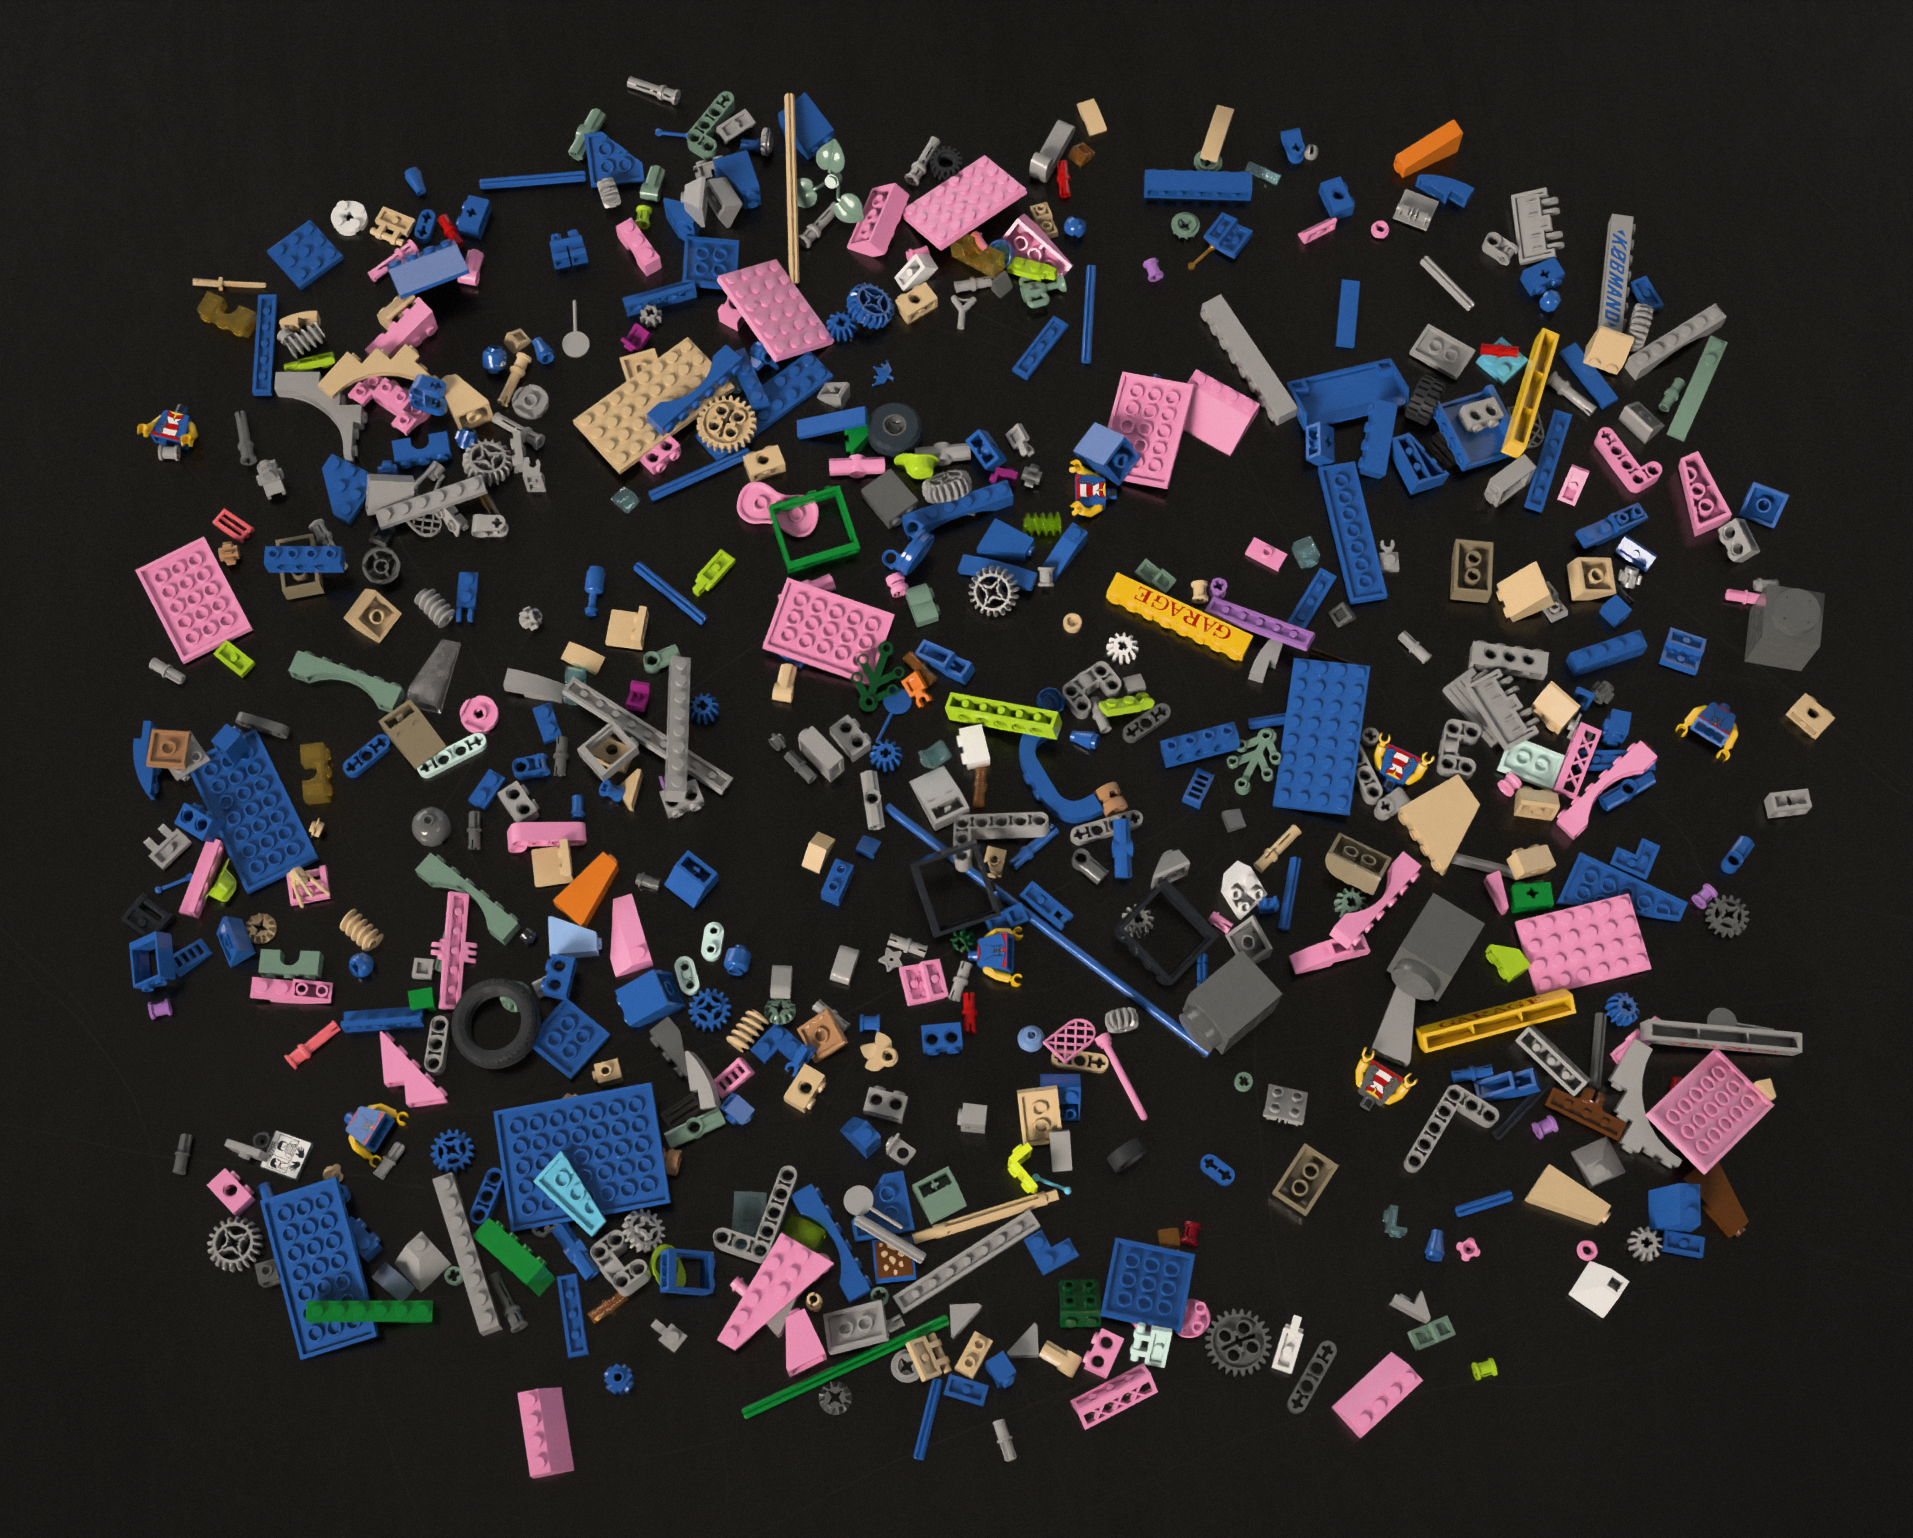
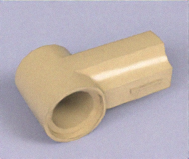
(784, 688)
(1065, 1361)

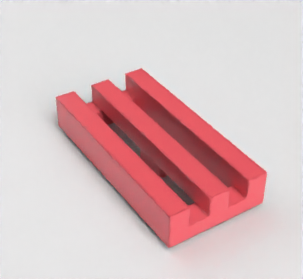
(244, 534)

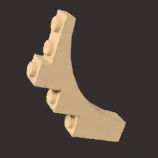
(350, 370)

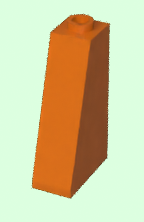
(1429, 149)
(587, 890)

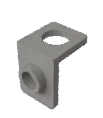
(1572, 726)
(896, 1143)

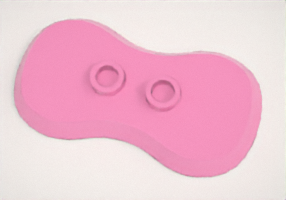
(754, 505)

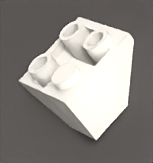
(1241, 889)
(1598, 1288)

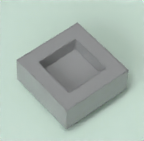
(423, 968)

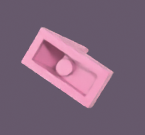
(1573, 485)

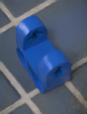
(426, 398)

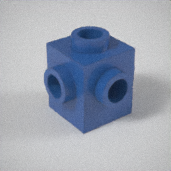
(624, 1384)

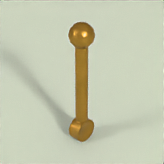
(1191, 266)

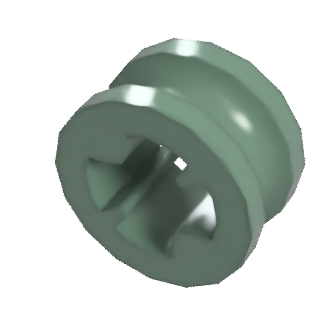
(1237, 1081)
(448, 1273)
(883, 1291)

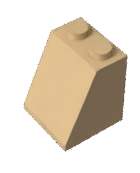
(465, 403)
(1524, 593)

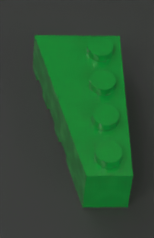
(514, 1256)

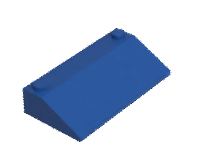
(1347, 392)

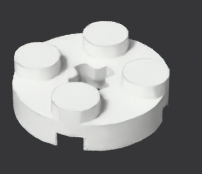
(347, 208)

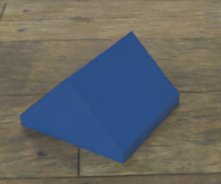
(1763, 504)
(234, 940)

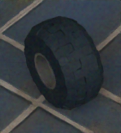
(894, 429)

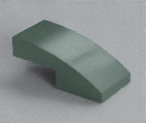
(1154, 577)
(1431, 1333)

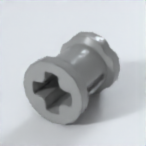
(169, 452)
(1046, 576)

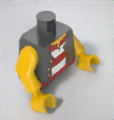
(1379, 1083)

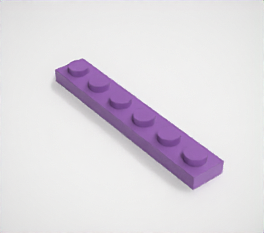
(1260, 624)

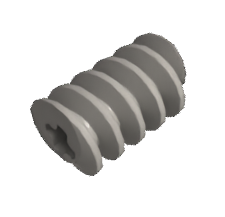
(305, 339)
(434, 607)

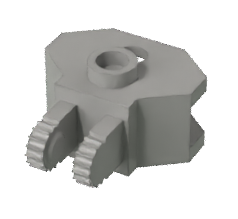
(270, 477)

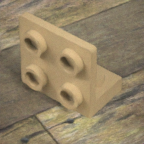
(627, 628)
(552, 865)

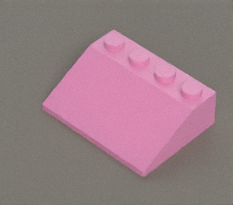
(1218, 413)

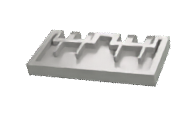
(1532, 223)
(1461, 699)
(1501, 709)

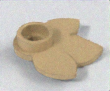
(877, 1051)

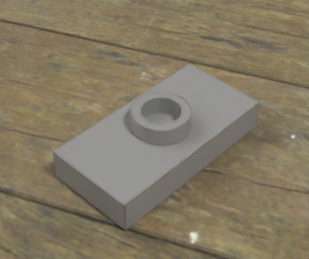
(246, 1151)

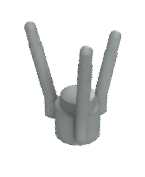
(433, 472)

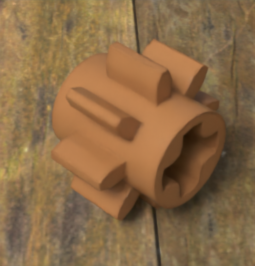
(229, 553)

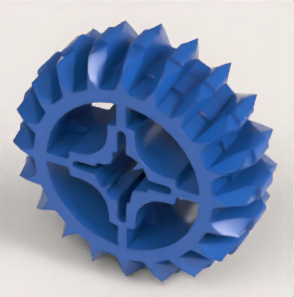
(870, 305)

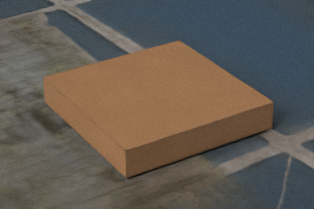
(168, 749)
(823, 1034)

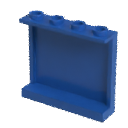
(1472, 448)

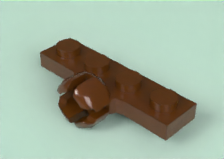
(1586, 1111)

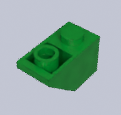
(857, 439)

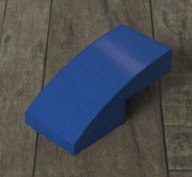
(1009, 918)

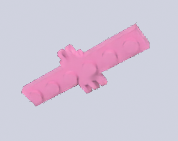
(454, 950)

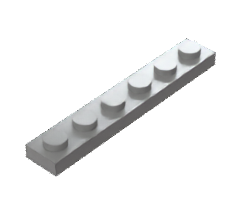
(431, 502)

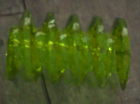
(1042, 523)

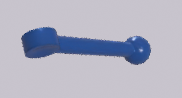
(658, 132)
(158, 889)

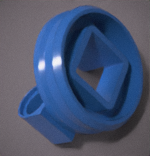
(914, 551)

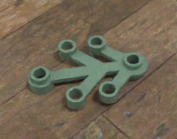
(1255, 757)

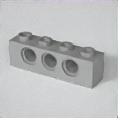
(1517, 667)
(1553, 1060)

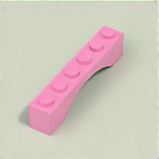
(1635, 762)
(1352, 925)

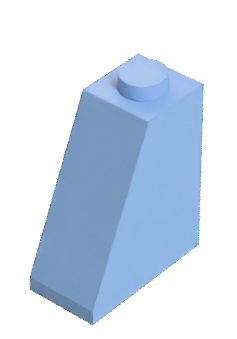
(572, 940)

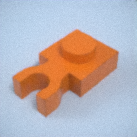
(916, 688)

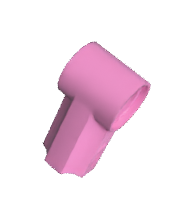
(473, 261)

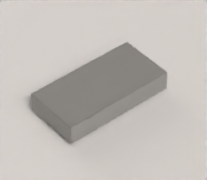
(1060, 1150)

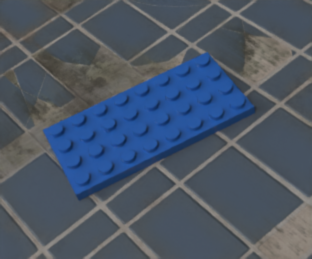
(1322, 736)
(257, 814)
(317, 1263)

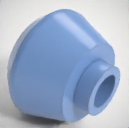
(1035, 1038)

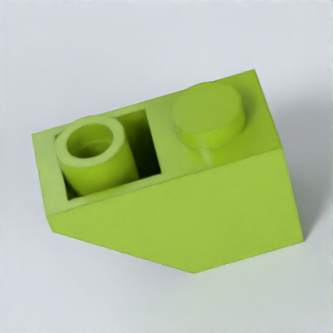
(1508, 960)

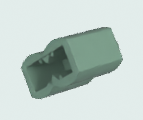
(921, 605)

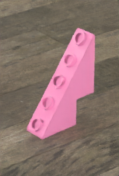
(401, 1071)

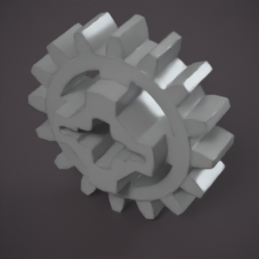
(643, 1230)

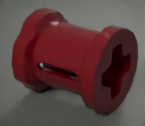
(1191, 1233)

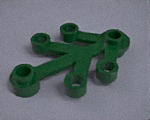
(875, 679)

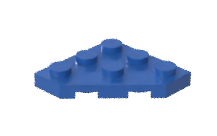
(611, 160)
(345, 488)
(893, 1201)

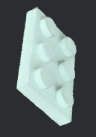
(1532, 764)

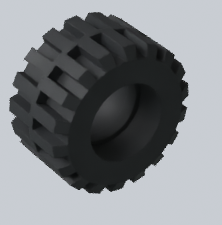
(1425, 399)

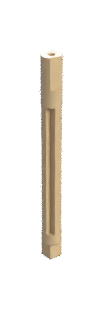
(985, 1216)

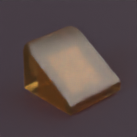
(1081, 154)
(1169, 1238)

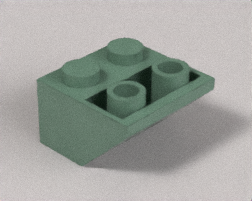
(939, 1195)

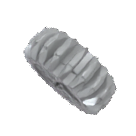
(1639, 325)
(492, 454)
(947, 486)
(1002, 577)
(228, 1248)

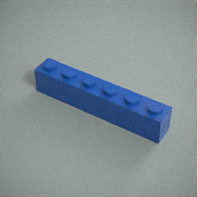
(1198, 185)

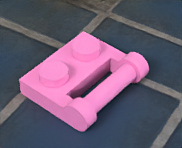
(318, 894)

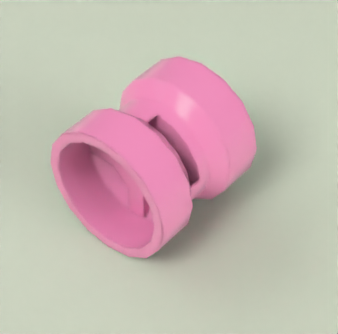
(897, 584)

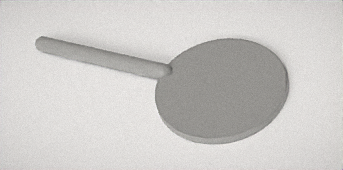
(575, 343)
(1725, 1017)
(860, 1201)

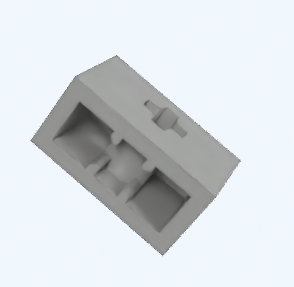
(972, 1118)

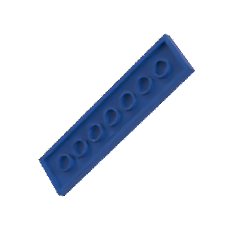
(784, 393)
(1352, 533)

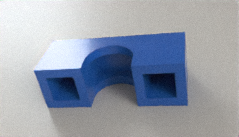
(437, 450)

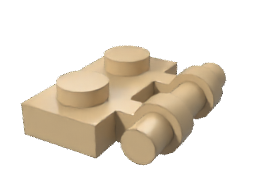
(393, 221)
(924, 1358)

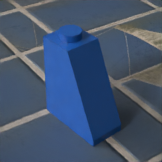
(1005, 543)
(862, 1136)

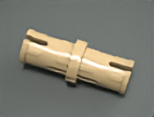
(811, 1298)

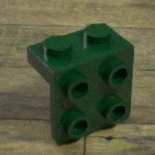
(1079, 1303)

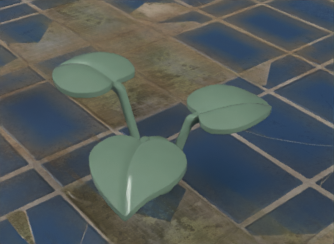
(832, 158)

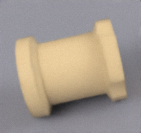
(1199, 591)

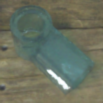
(578, 673)

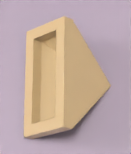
(632, 786)

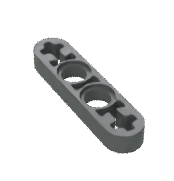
(1314, 1378)

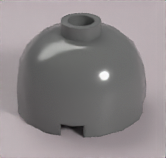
(381, 565)
(431, 826)

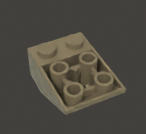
(412, 734)

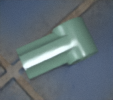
(652, 187)
(662, 658)

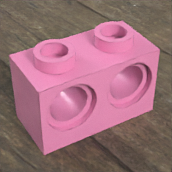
(662, 455)
(1108, 1355)

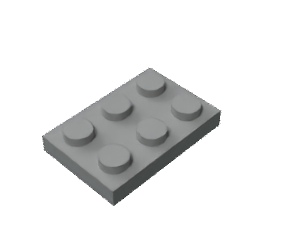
(1442, 352)
(856, 1327)

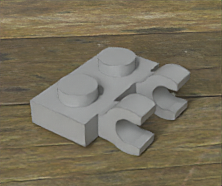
(518, 451)
(169, 849)

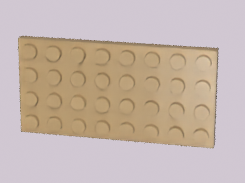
(619, 421)

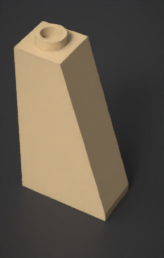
(1565, 1196)

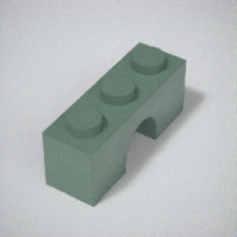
(306, 968)

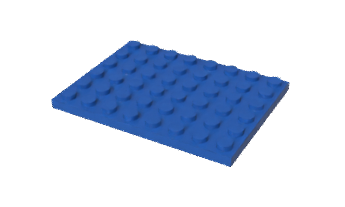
(607, 1139)

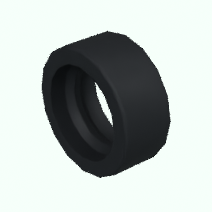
(1126, 1154)

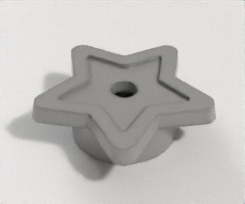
(891, 964)

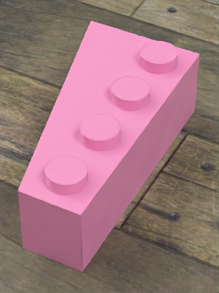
(409, 330)
(1702, 495)

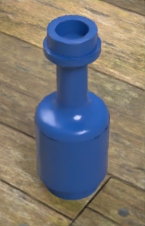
(594, 586)

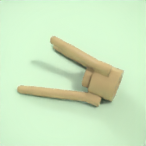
(300, 878)

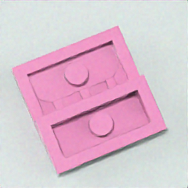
(923, 982)

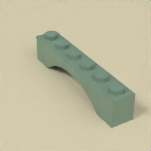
(311, 669)
(440, 875)

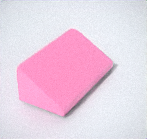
(1318, 230)

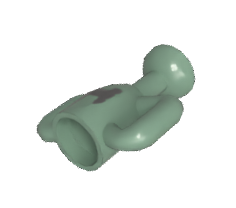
(1035, 290)

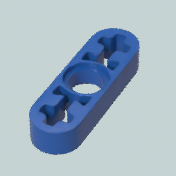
(367, 748)

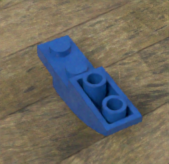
(1612, 526)
(146, 775)

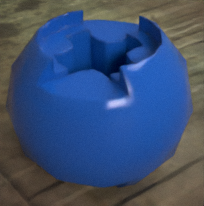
(1075, 226)
(1550, 300)
(361, 964)

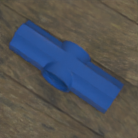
(1617, 795)
(1122, 848)
(575, 1251)

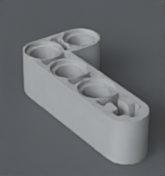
(1044, 163)

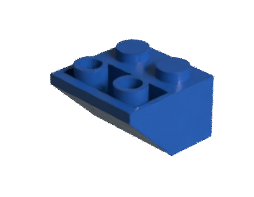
(691, 879)
(1068, 1093)

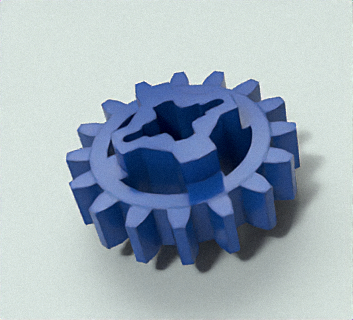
(702, 1010)
(456, 1144)

